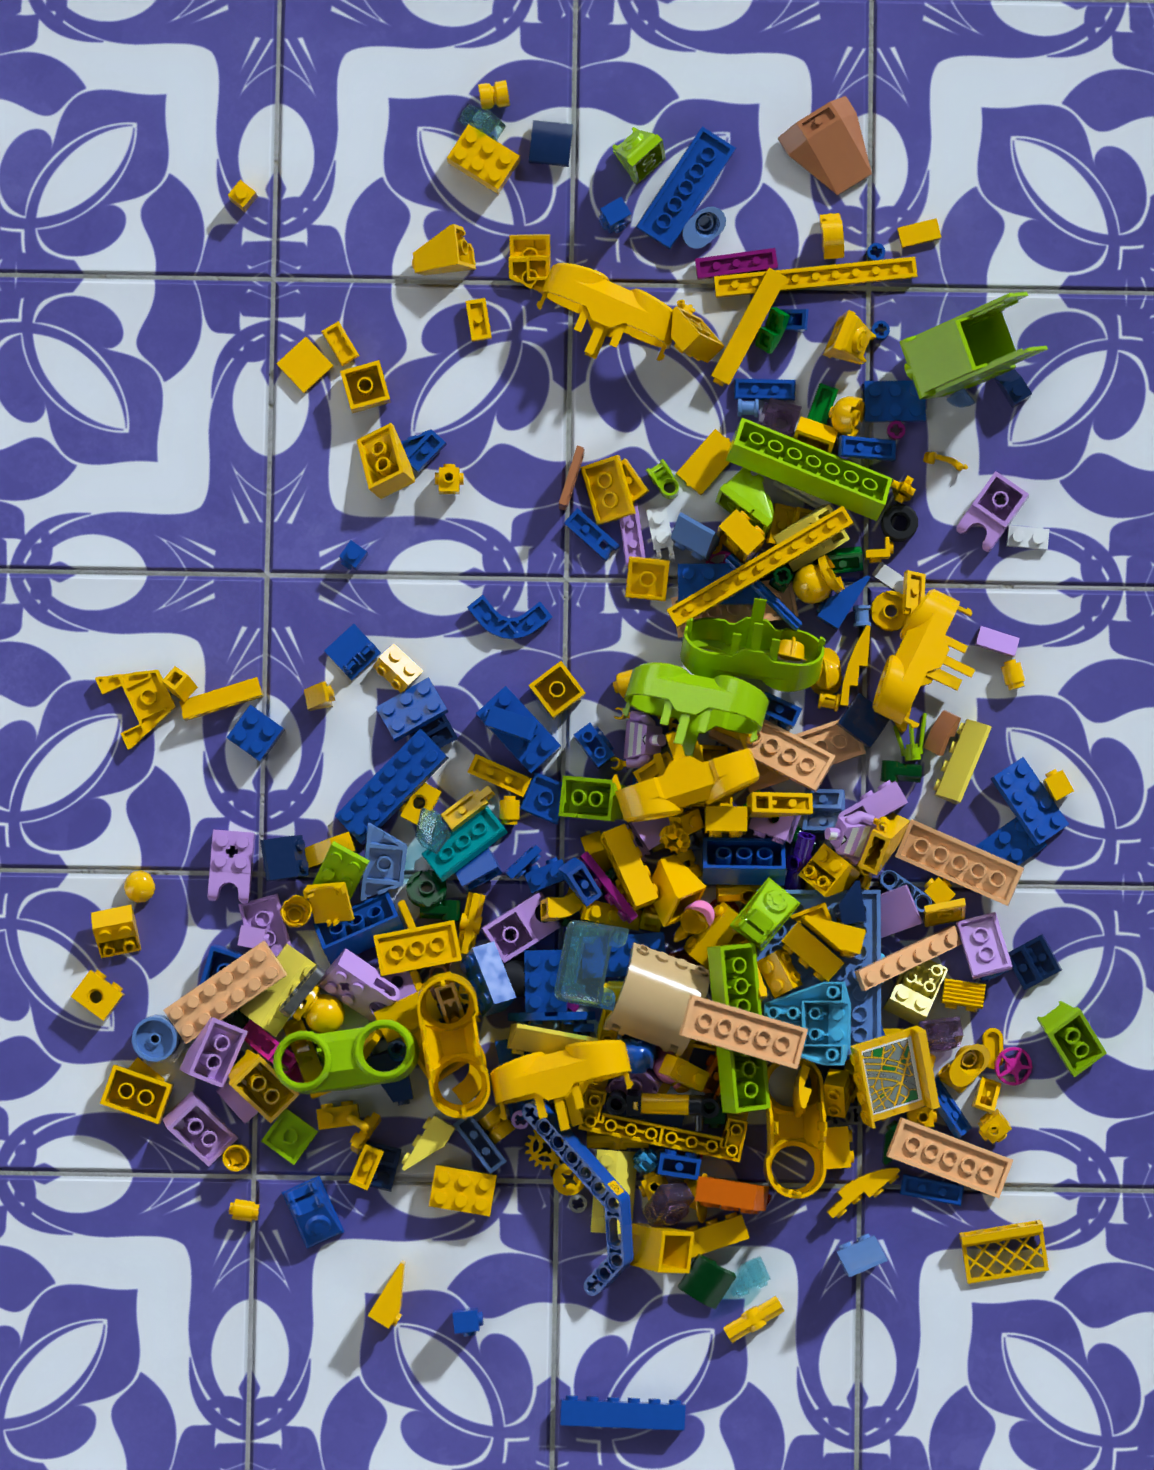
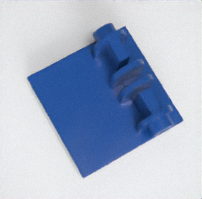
(352, 651)

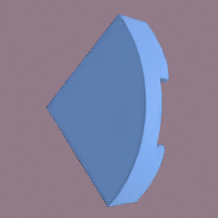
(960, 399)

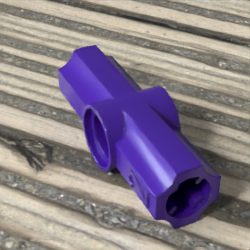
(798, 860)

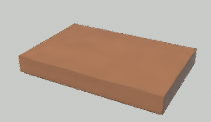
(571, 478)

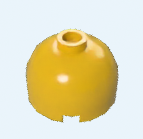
(847, 414)

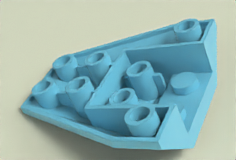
(826, 1015)

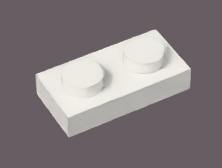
(1027, 537)

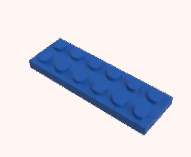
(686, 187)
(392, 785)

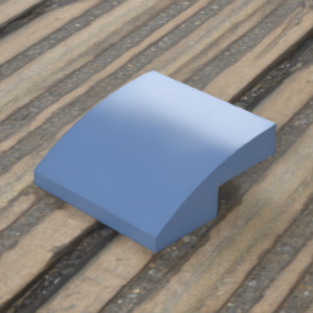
(826, 808)

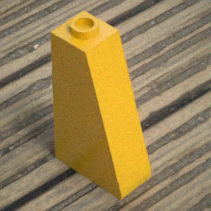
(882, 845)

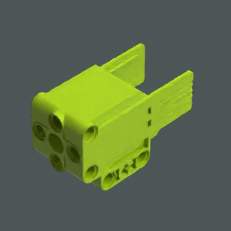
(964, 350)

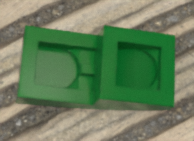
(770, 335)

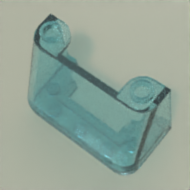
(586, 962)

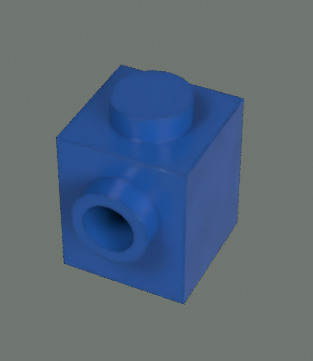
(353, 556)

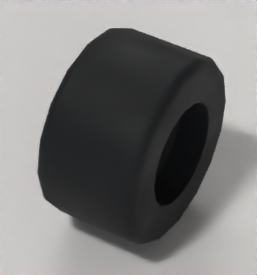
(912, 523)
(516, 975)

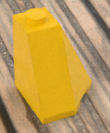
(445, 253)

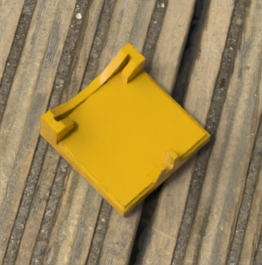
(329, 903)

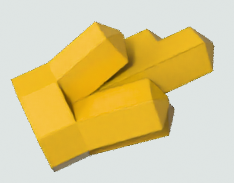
(903, 490)

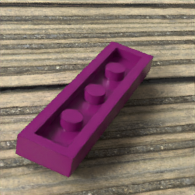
(736, 263)
(612, 895)

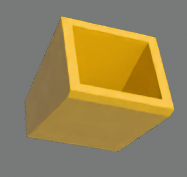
(676, 888)
(662, 1248)

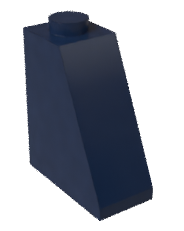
(397, 1091)

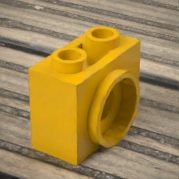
(110, 994)

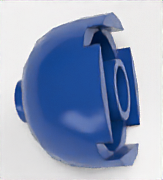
(640, 1054)

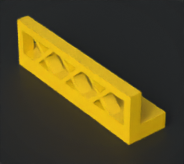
(221, 699)

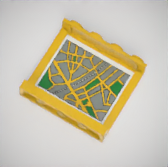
(894, 1074)

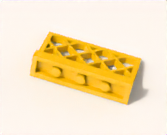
(999, 1234)

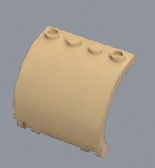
(656, 998)

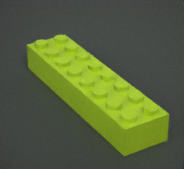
(809, 469)
(736, 984)

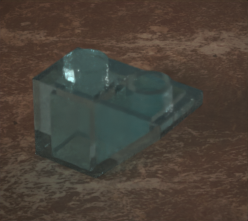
(482, 120)
(431, 830)
(749, 1275)

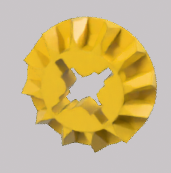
(673, 832)
(558, 1181)

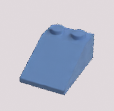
(860, 1255)

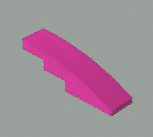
(266, 1046)

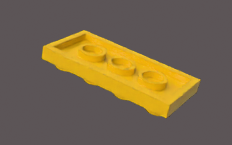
(417, 948)

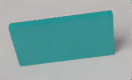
(466, 843)

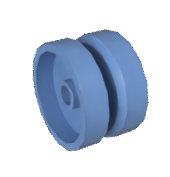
(145, 1044)

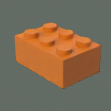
(731, 1195)

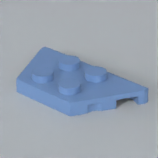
(386, 863)

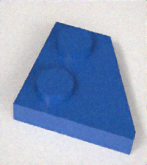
(422, 448)

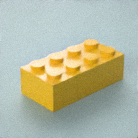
(741, 536)

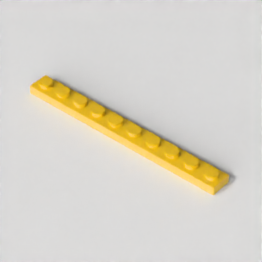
(820, 276)
(760, 566)

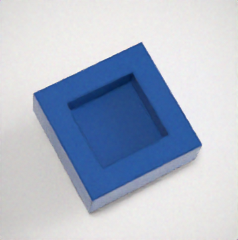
(583, 1029)

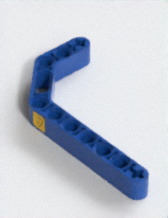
(593, 1181)

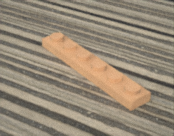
(907, 958)

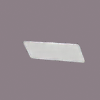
(889, 577)

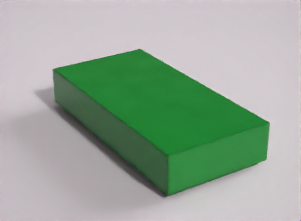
(822, 403)

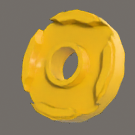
(878, 614)

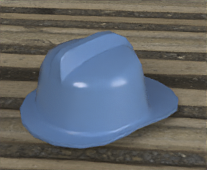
(704, 227)

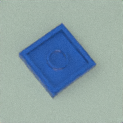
(543, 798)

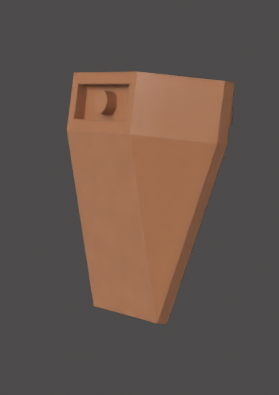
(829, 145)

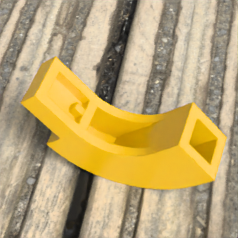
(559, 908)
(472, 1083)

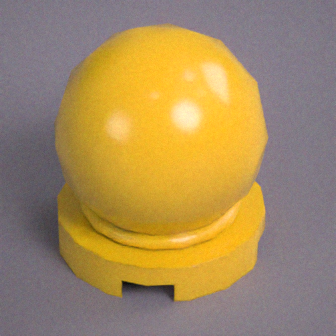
(814, 582)
(322, 1011)

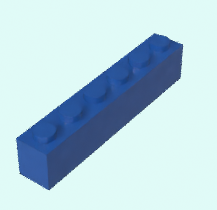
(622, 1414)

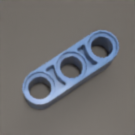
(900, 881)

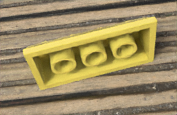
(962, 761)
(265, 1006)
(536, 1039)
(621, 1167)

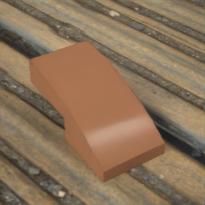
(942, 730)

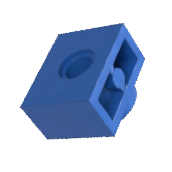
(594, 744)

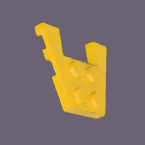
(147, 698)

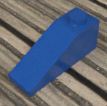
(839, 605)

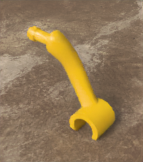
(930, 457)

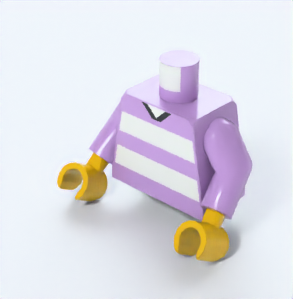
(641, 740)
(852, 835)

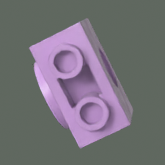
(781, 831)

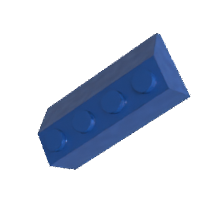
(371, 917)

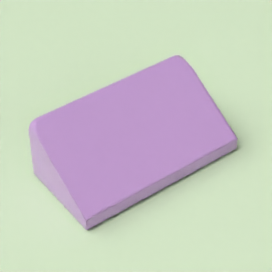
(997, 641)

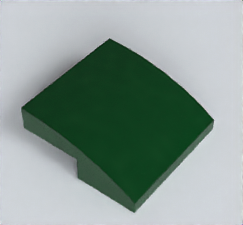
(706, 1281)

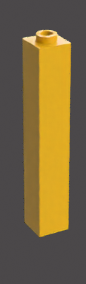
(748, 327)

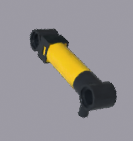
(672, 1104)

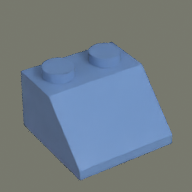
(694, 537)

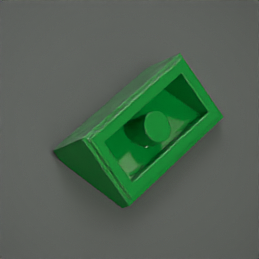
(846, 559)

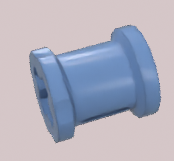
(748, 408)
(861, 615)

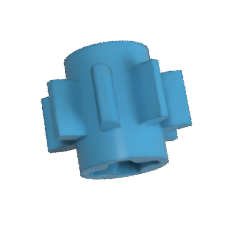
(645, 1160)

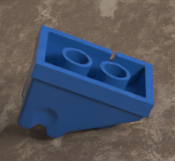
(313, 1212)

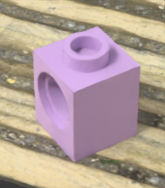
(252, 936)

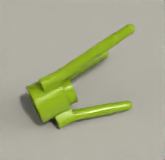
(912, 750)

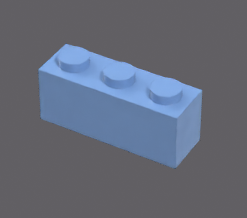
(480, 1143)

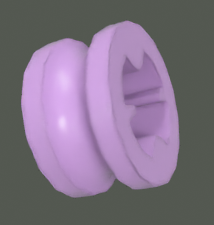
(520, 1125)

